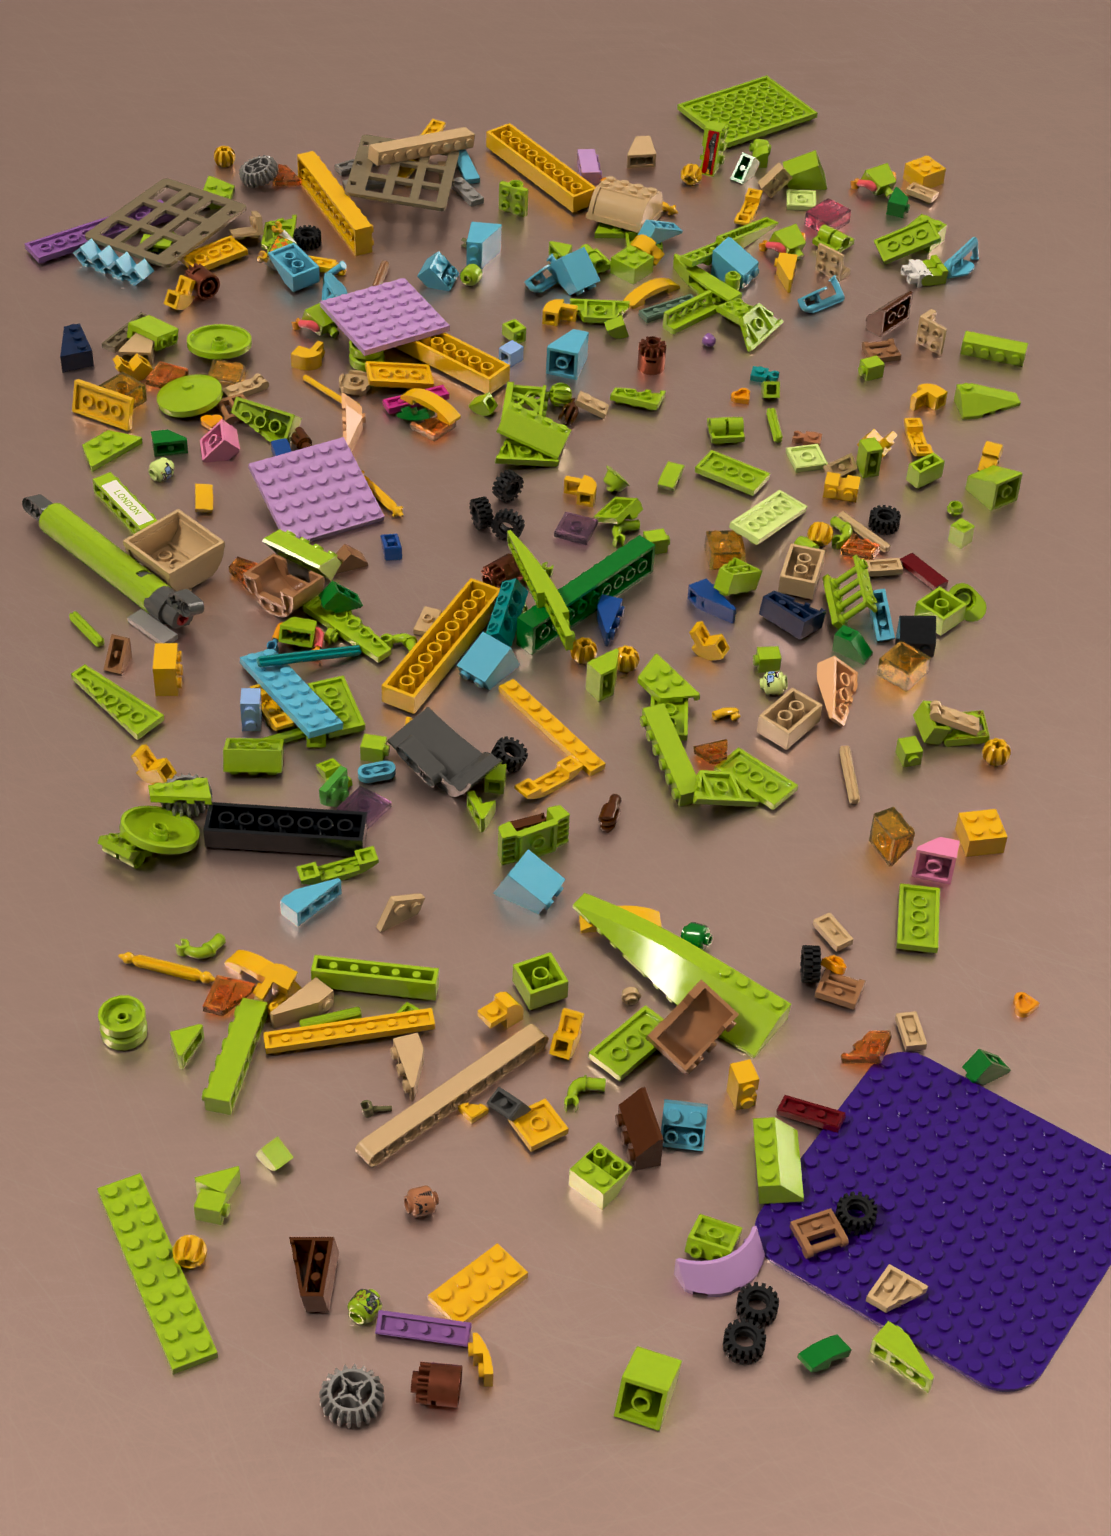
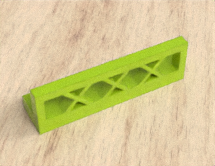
(689, 315)

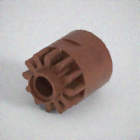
(206, 282)
(651, 355)
(501, 570)
(437, 1384)

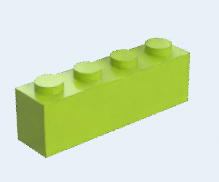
(994, 348)

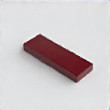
(923, 571)
(811, 1113)

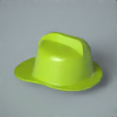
(614, 481)
(975, 603)

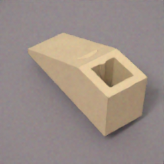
(410, 1058)

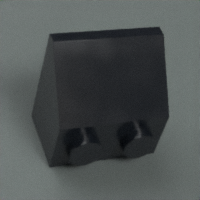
(918, 633)

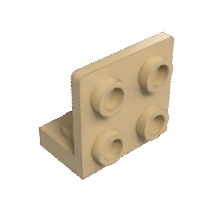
(774, 180)
(254, 231)
(831, 263)
(930, 333)

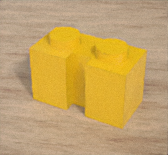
(841, 488)
(742, 1084)

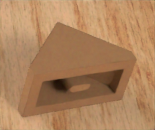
(350, 559)
(118, 654)

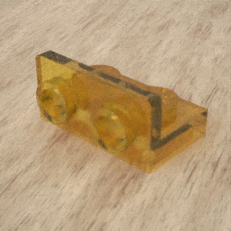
(227, 371)

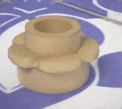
(630, 995)

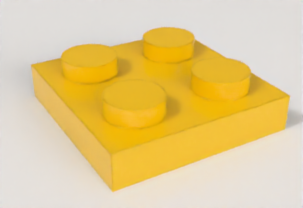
(539, 1125)

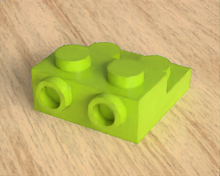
(618, 510)
(712, 1238)

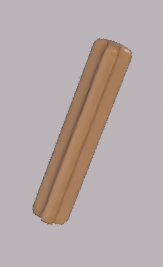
(381, 273)

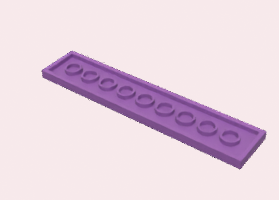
(72, 239)

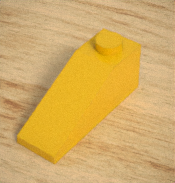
(786, 269)

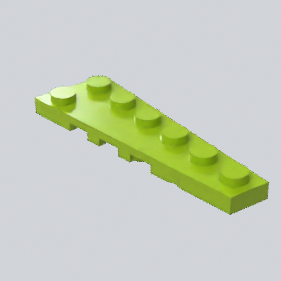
(350, 629)
(124, 707)

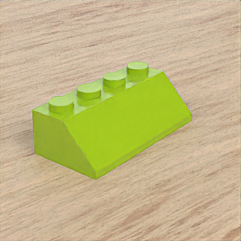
(534, 430)
(303, 553)
(777, 1161)

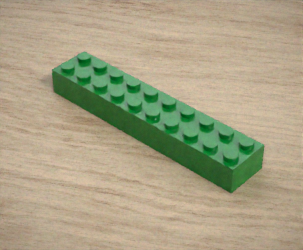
(582, 594)

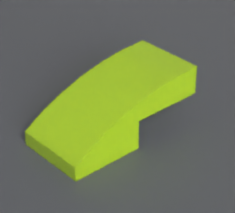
(670, 476)
(327, 769)

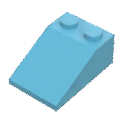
(295, 267)

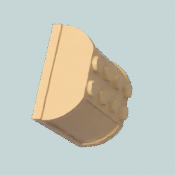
(624, 204)
(177, 550)

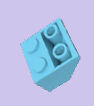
(438, 273)
(684, 1124)

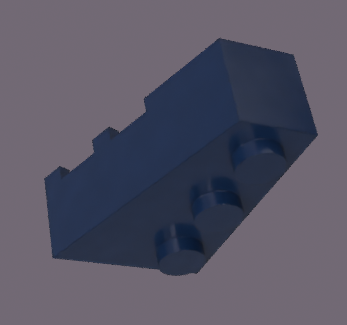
(75, 349)
(790, 615)

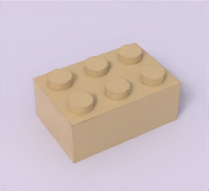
(801, 571)
(789, 718)

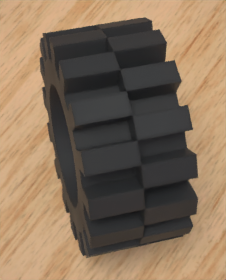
(307, 237)
(507, 486)
(481, 512)
(507, 517)
(884, 519)
(515, 749)
(810, 964)
(860, 1203)
(757, 1293)
(740, 1352)

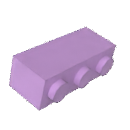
(589, 165)

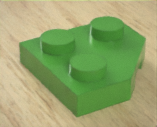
(335, 788)

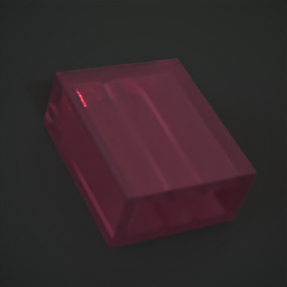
(827, 213)

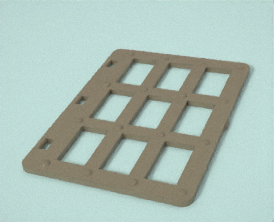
(361, 174)
(182, 244)

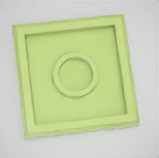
(800, 199)
(806, 458)

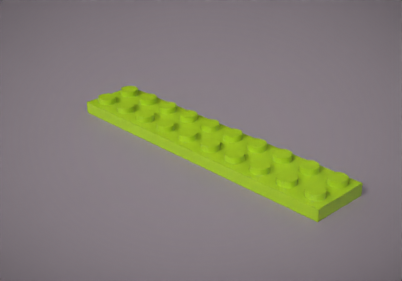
(156, 1274)

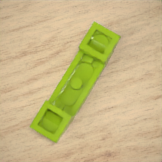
(342, 869)

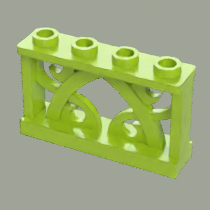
(521, 394)

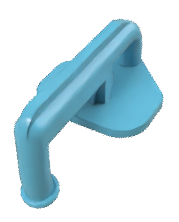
(957, 265)
(544, 283)
(331, 284)
(825, 303)

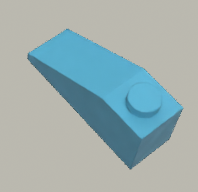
(660, 230)
(882, 619)
(307, 901)

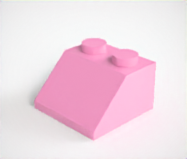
(220, 443)
(936, 860)

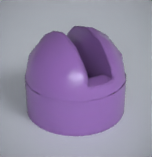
(709, 340)

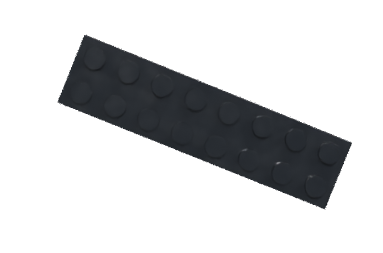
(285, 829)

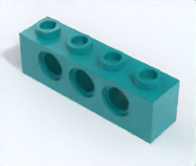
(506, 610)

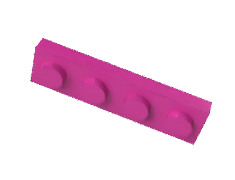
(395, 404)

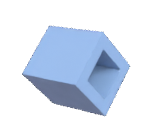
(511, 353)

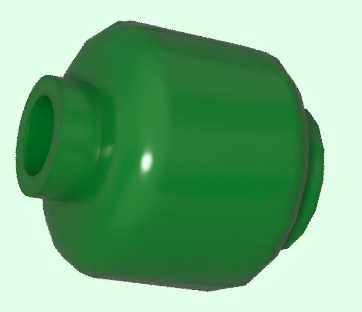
(697, 935)

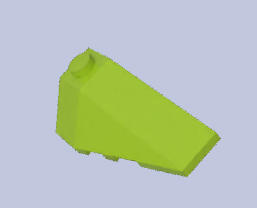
(976, 400)
(265, 420)

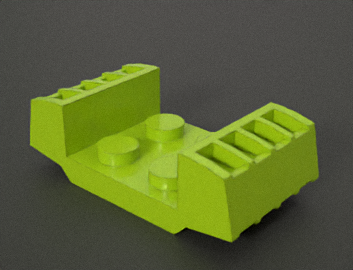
(539, 839)

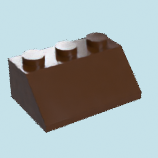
(890, 315)
(640, 1130)

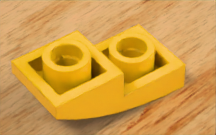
(203, 498)
(482, 1359)

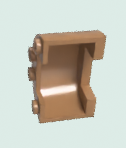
(277, 589)
(693, 1027)

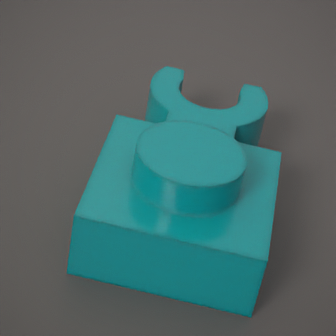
(762, 374)

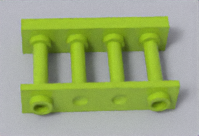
(834, 594)

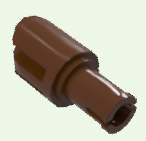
(570, 411)
(301, 439)
(610, 813)

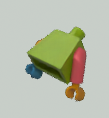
(877, 180)
(786, 240)
(316, 321)
(297, 632)

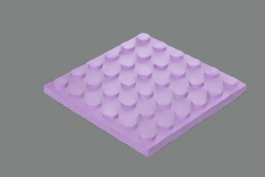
(384, 316)
(316, 491)

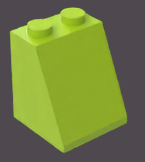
(806, 172)
(994, 486)
(647, 1388)

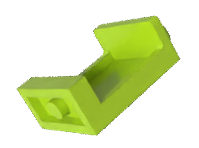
(154, 329)

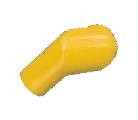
(733, 712)
(276, 1002)

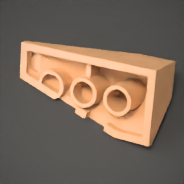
(351, 420)
(837, 685)

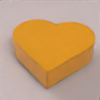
(741, 396)
(210, 421)
(834, 964)
(1024, 1004)

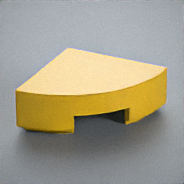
(473, 1112)

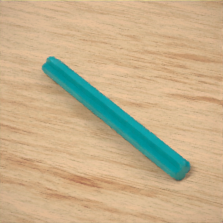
(306, 656)

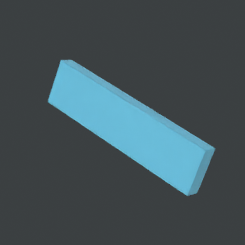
(467, 168)

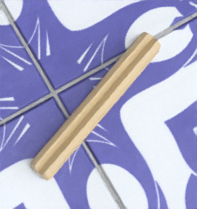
(865, 532)
(849, 775)

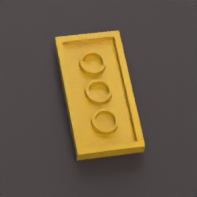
(216, 253)
(399, 375)
(103, 404)
(478, 1285)

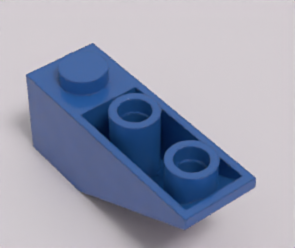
(709, 600)
(608, 616)

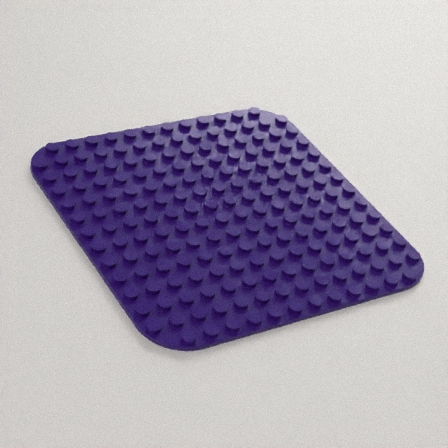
(972, 1202)

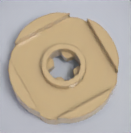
(347, 384)

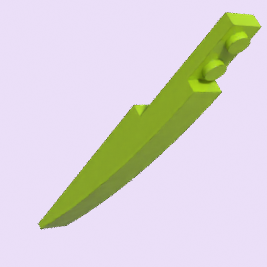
(743, 236)
(542, 589)

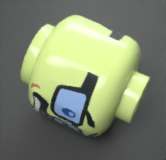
(161, 469)
(774, 682)

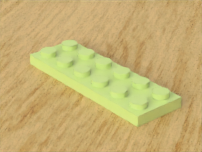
(768, 517)

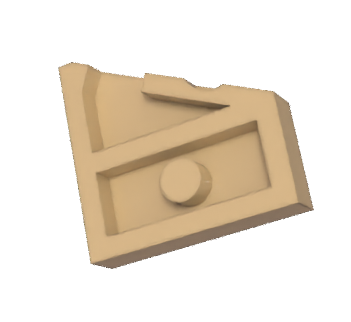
(400, 909)
(894, 1289)

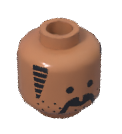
(421, 1201)

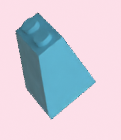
(483, 243)
(732, 257)
(575, 272)
(567, 354)
(487, 662)
(531, 884)

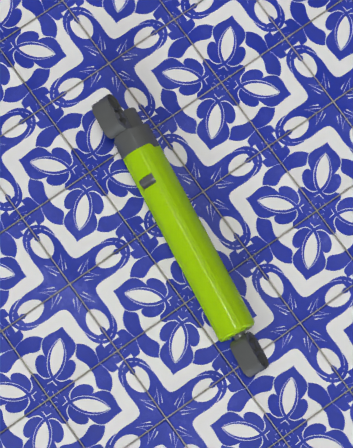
(113, 563)

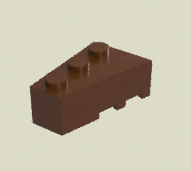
(315, 1270)

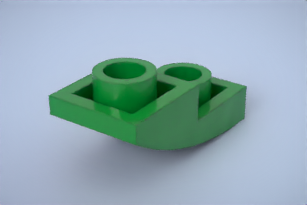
(414, 414)
(822, 1353)

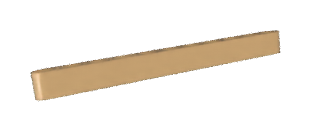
(450, 1095)

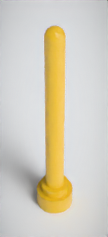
(322, 388)

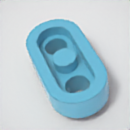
(376, 771)

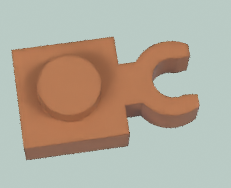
(807, 438)

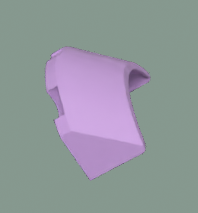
(723, 1275)

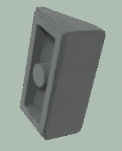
(507, 1104)

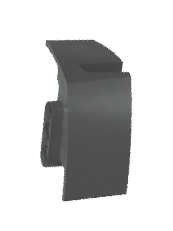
(441, 754)

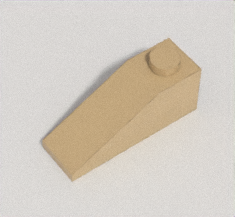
(305, 1003)

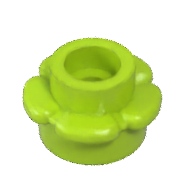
(955, 508)
(331, 635)

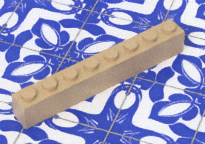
(421, 146)

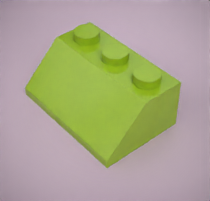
(253, 755)

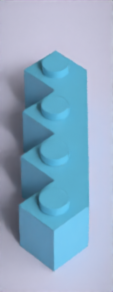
(108, 262)

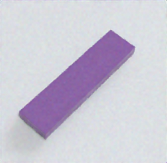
(423, 1328)

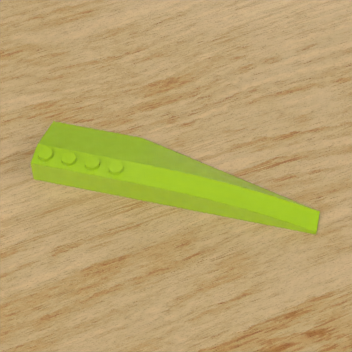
(679, 965)

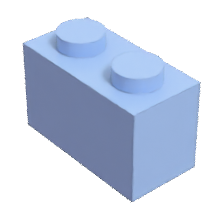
(251, 709)

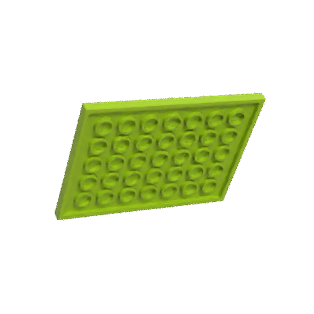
(749, 110)

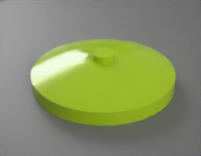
(219, 341)
(189, 395)
(159, 830)

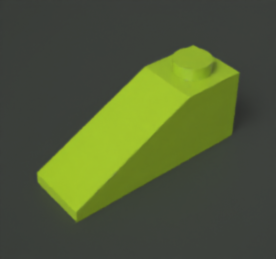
(899, 1352)

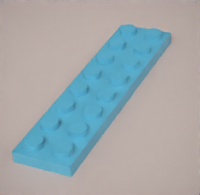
(293, 695)

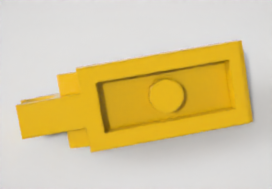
(326, 264)

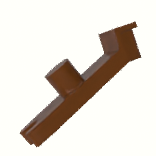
(527, 822)

